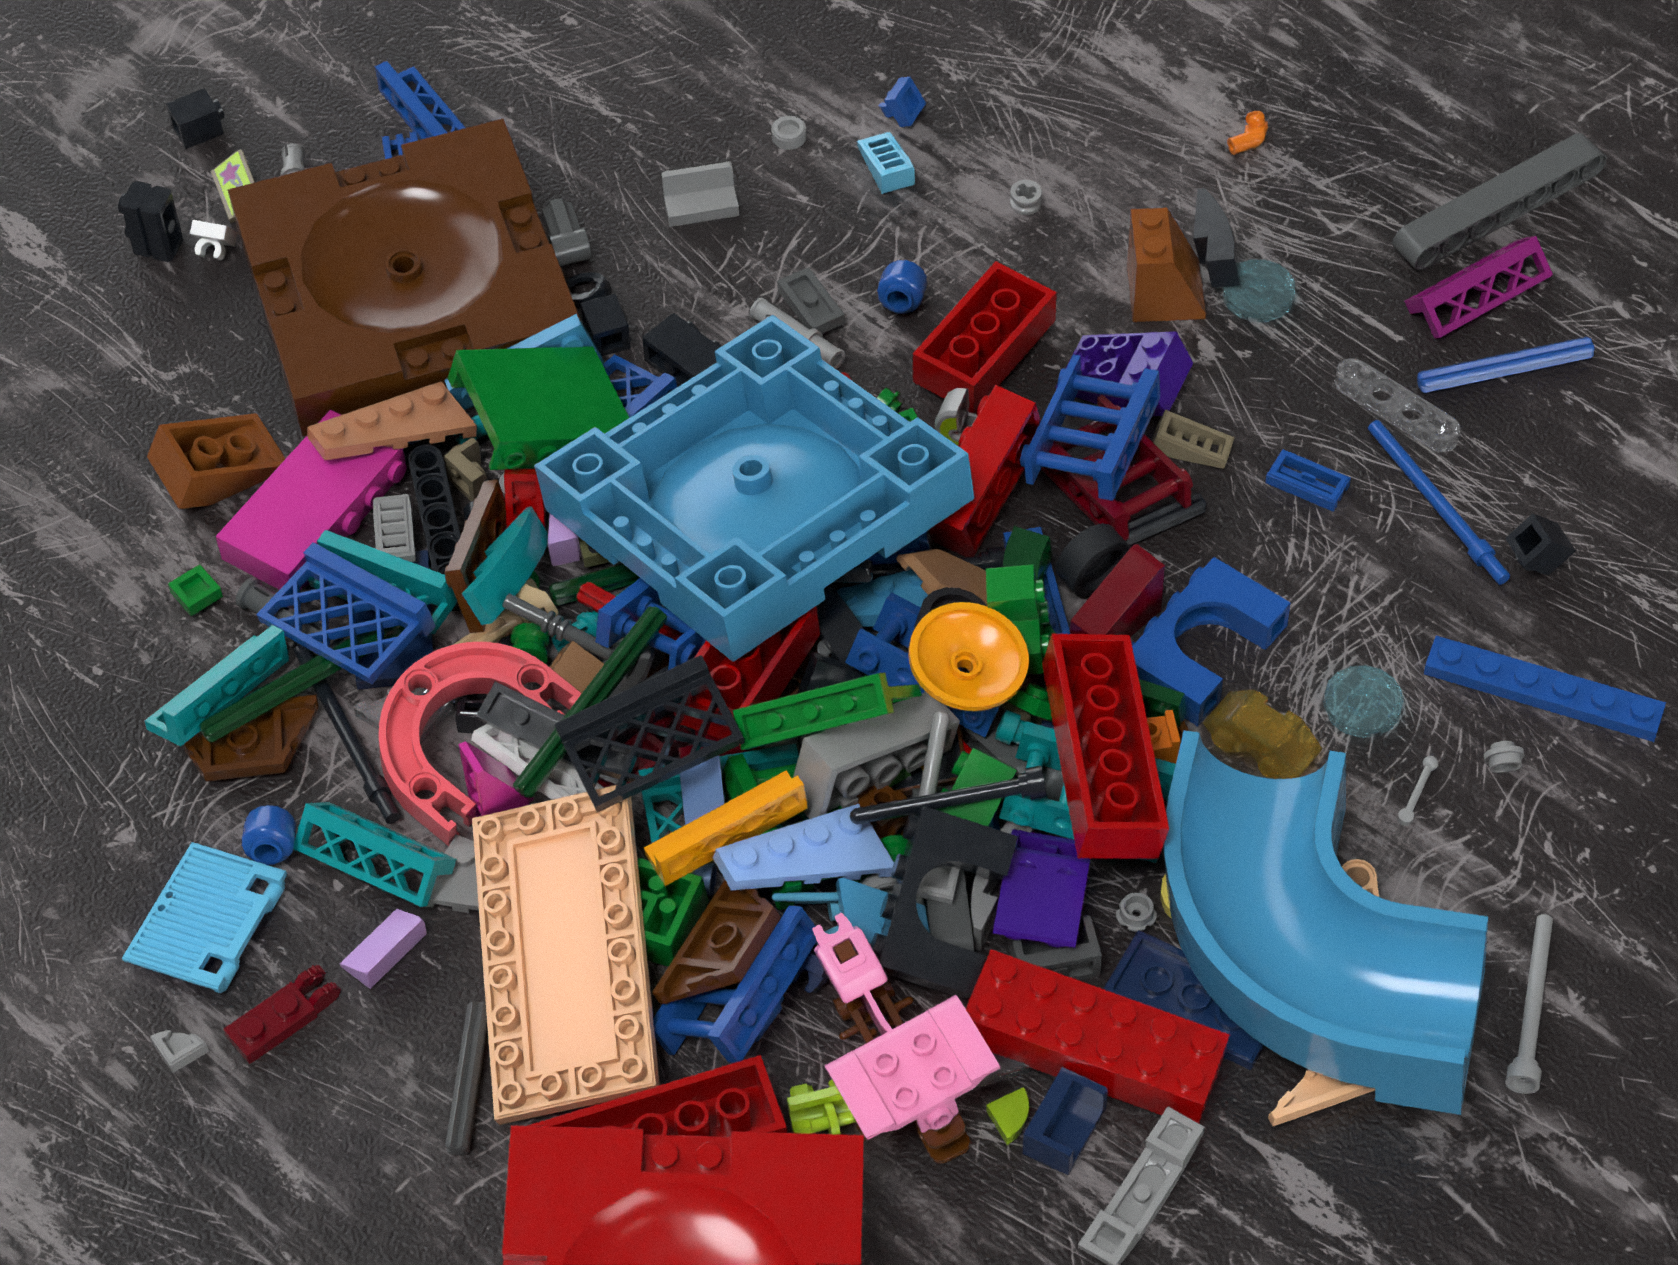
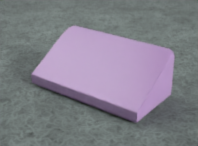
(384, 947)

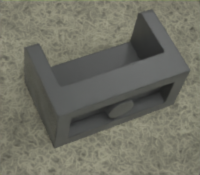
(1076, 962)

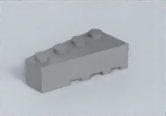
(867, 753)

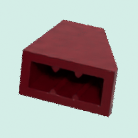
(1124, 598)

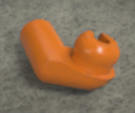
(1253, 134)

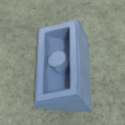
(702, 789)

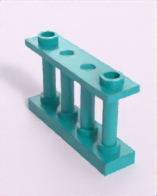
(1039, 748)

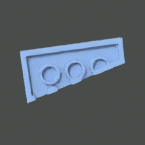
(805, 852)

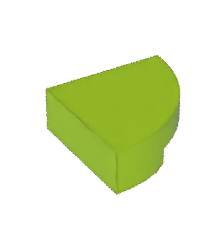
(1010, 1114)

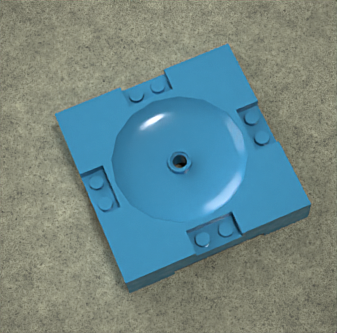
(755, 487)

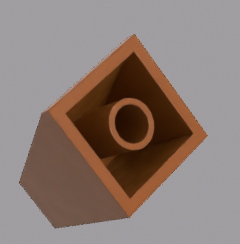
(1162, 269)

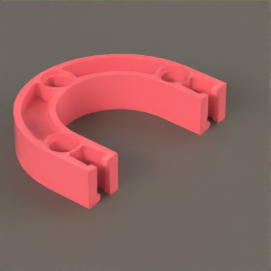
(448, 675)

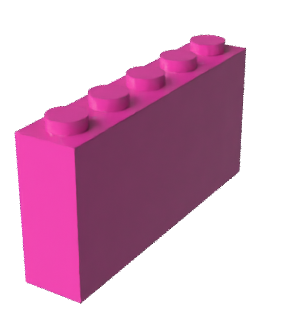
(301, 503)

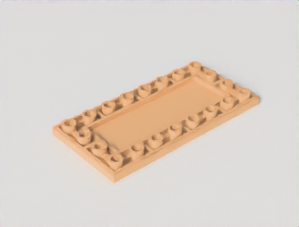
(563, 956)

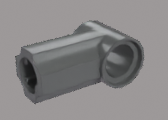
(565, 234)

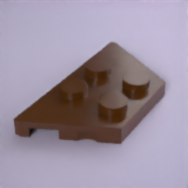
(258, 746)
(719, 945)

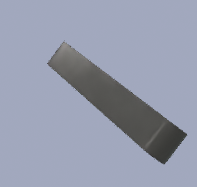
(1499, 201)

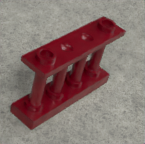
(1149, 459)

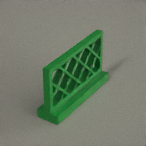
(820, 709)

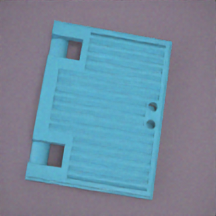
(205, 916)

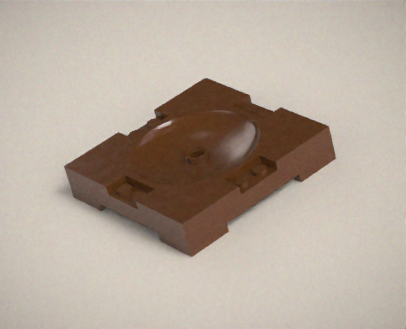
(398, 267)

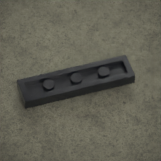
(535, 723)

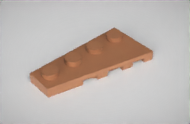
(393, 423)

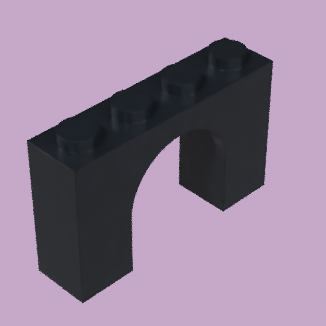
(904, 943)

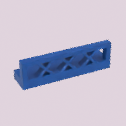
(410, 104)

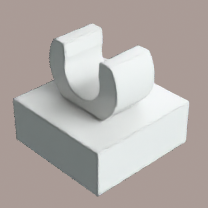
(214, 235)

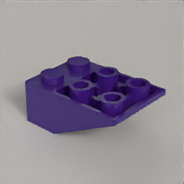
(1125, 357)
(1042, 891)

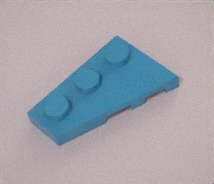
(868, 598)

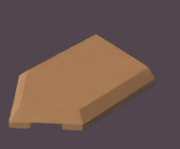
(944, 570)

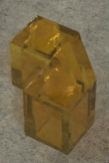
(1276, 741)

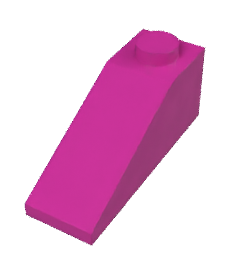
(489, 782)

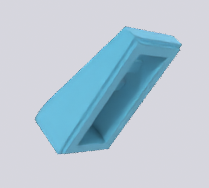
(892, 178)

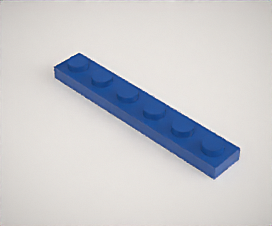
(1544, 688)

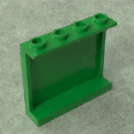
(536, 399)

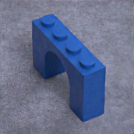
(1213, 597)

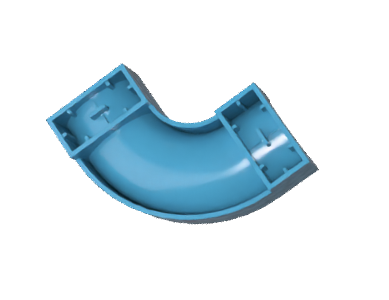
(1306, 952)

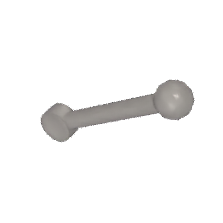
(1406, 815)

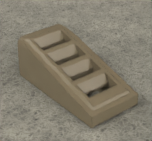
(1175, 427)

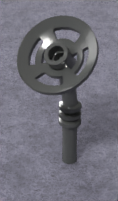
(566, 631)

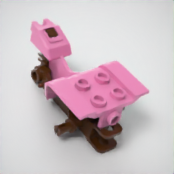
(909, 1069)

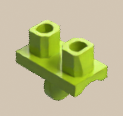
(817, 1110)

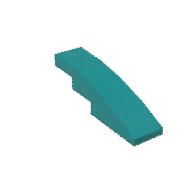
(507, 566)

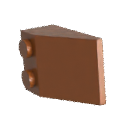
(213, 458)

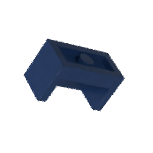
(1065, 1121)

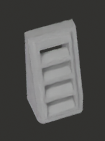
(394, 526)

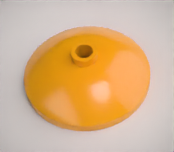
(972, 639)

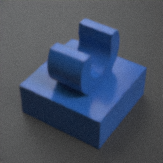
(903, 102)

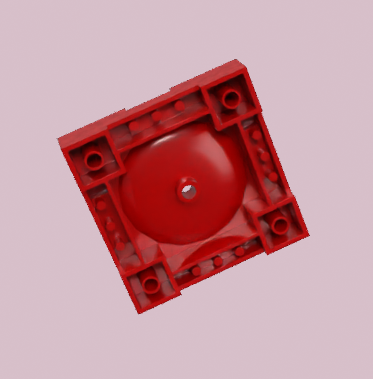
(682, 1198)

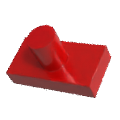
(522, 491)

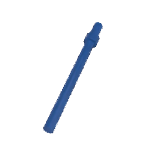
(1479, 549)

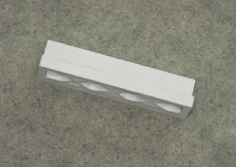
(516, 756)

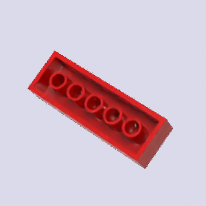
(1104, 747)
(1103, 1036)
(703, 1104)

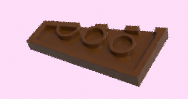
(480, 530)

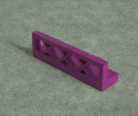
(1474, 274)

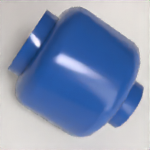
(902, 286)
(269, 834)

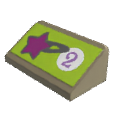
(231, 174)

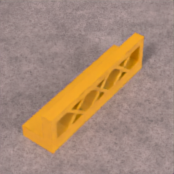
(730, 823)

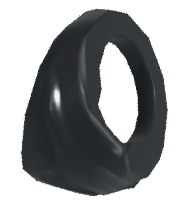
(602, 287)

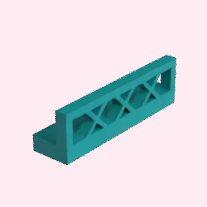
(409, 577)
(220, 686)
(381, 841)

